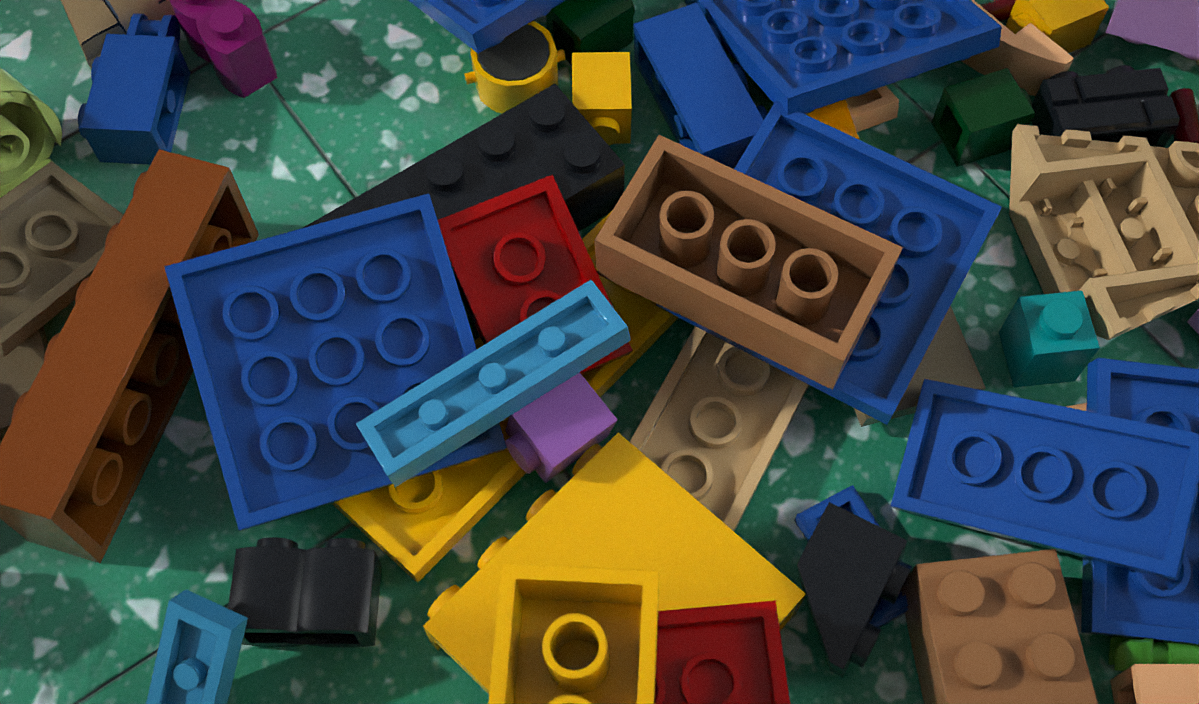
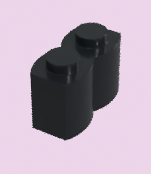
(307, 595)

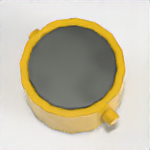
(515, 67)

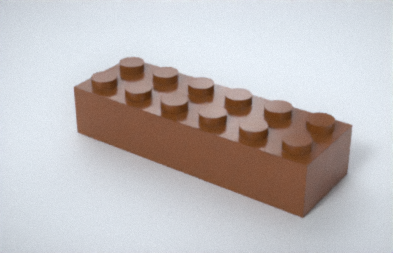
(116, 364)

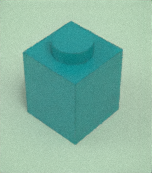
(1048, 338)

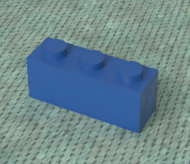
(697, 84)

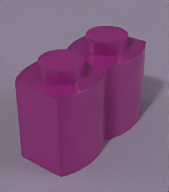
(229, 39)

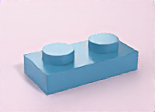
(196, 652)

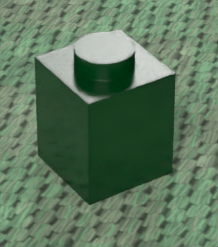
(591, 26)
(980, 114)

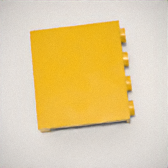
(612, 515)

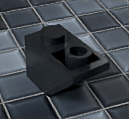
(845, 577)

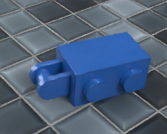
(136, 92)

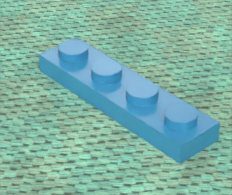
(493, 382)

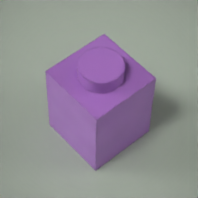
(558, 428)

